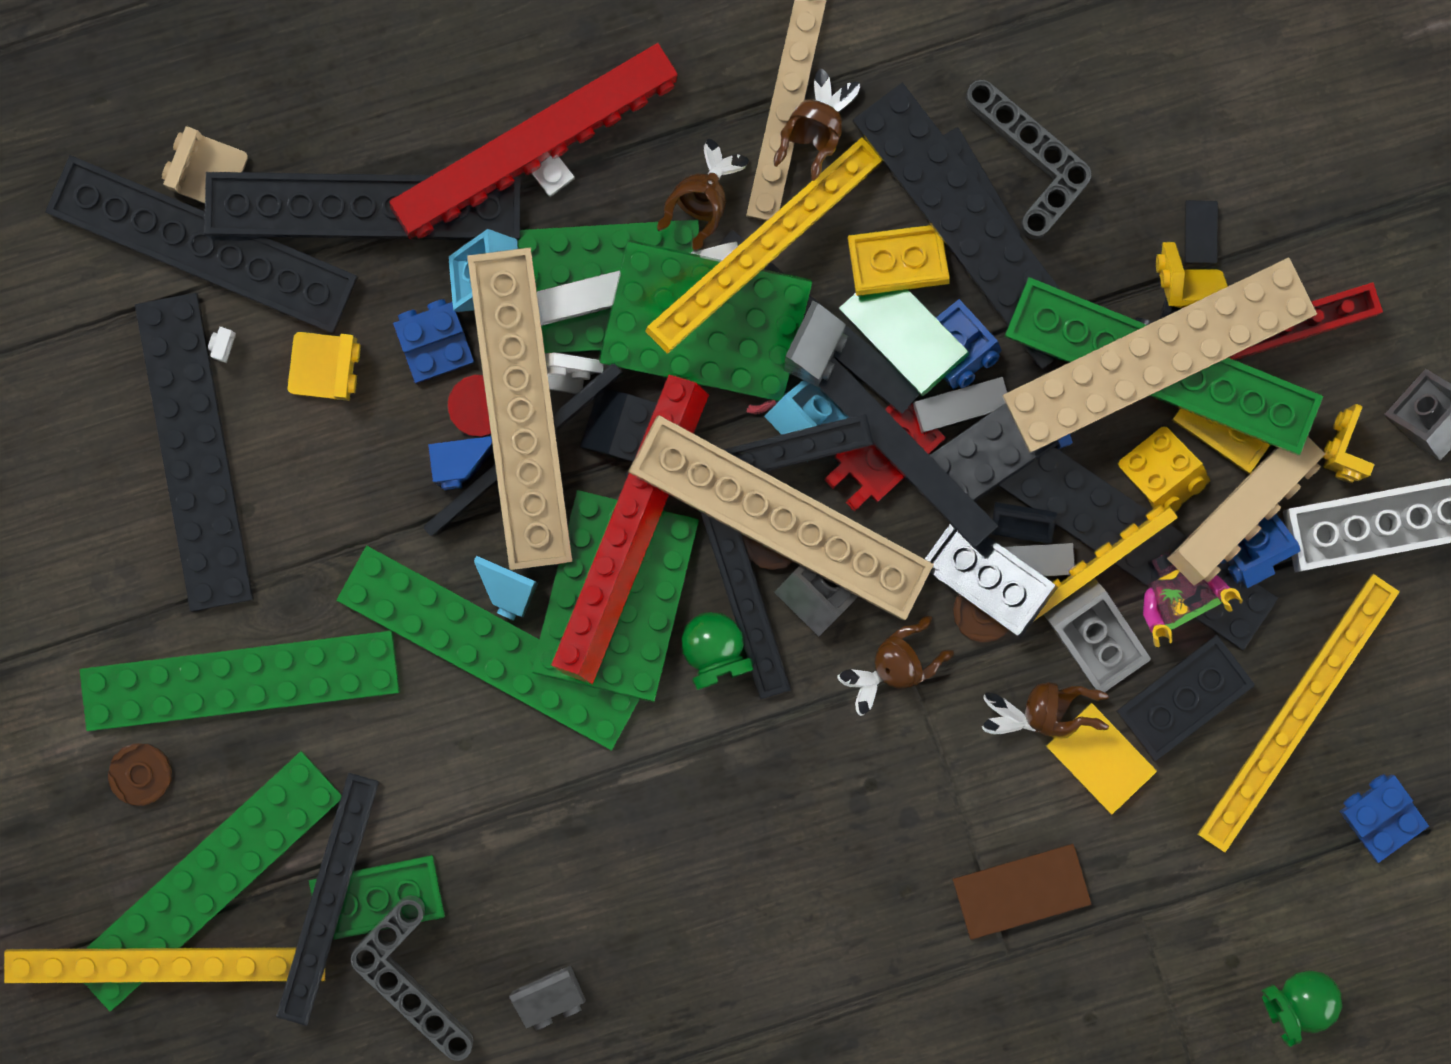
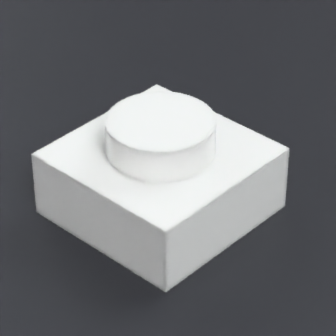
(553, 175)
(221, 344)

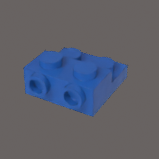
(974, 336)
(433, 341)
(1262, 551)
(1383, 817)

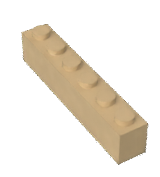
(1243, 510)

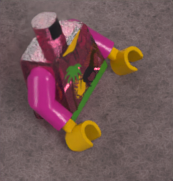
(1176, 600)

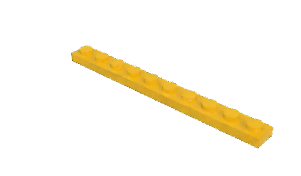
(763, 246)
(1298, 713)
(147, 965)

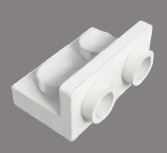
(569, 371)

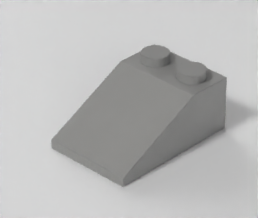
(1097, 636)

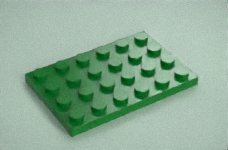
(587, 252)
(732, 350)
(644, 629)

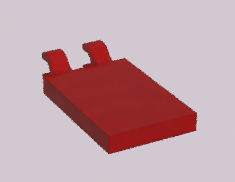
(872, 468)

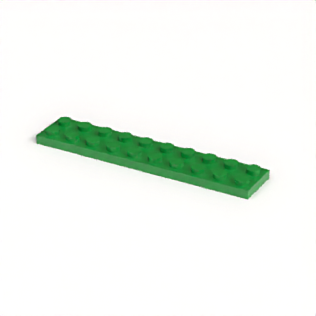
(1221, 393)
(478, 644)
(239, 680)
(220, 867)

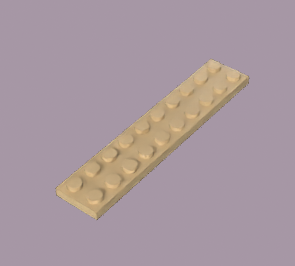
(1159, 355)
(519, 408)
(780, 518)

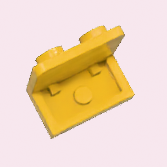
(1185, 286)
(323, 365)
(1345, 465)
(1165, 470)

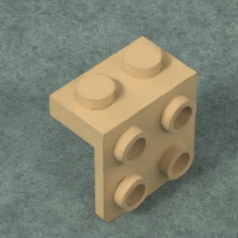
(194, 158)

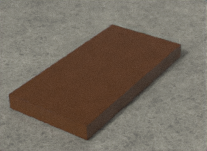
(1021, 891)

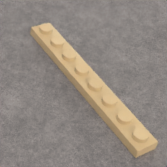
(787, 95)

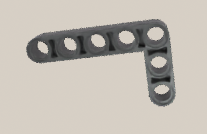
(1034, 152)
(406, 983)

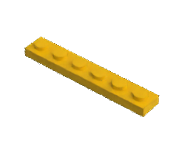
(1110, 554)

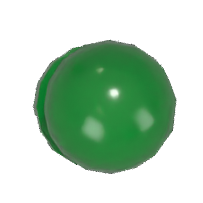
(714, 648)
(1306, 1004)

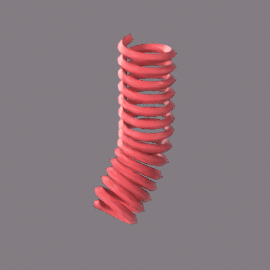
(753, 409)

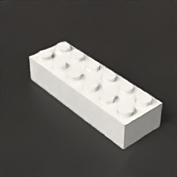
(1371, 525)

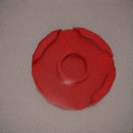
(469, 407)

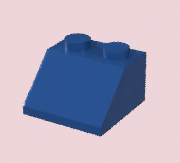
(458, 461)

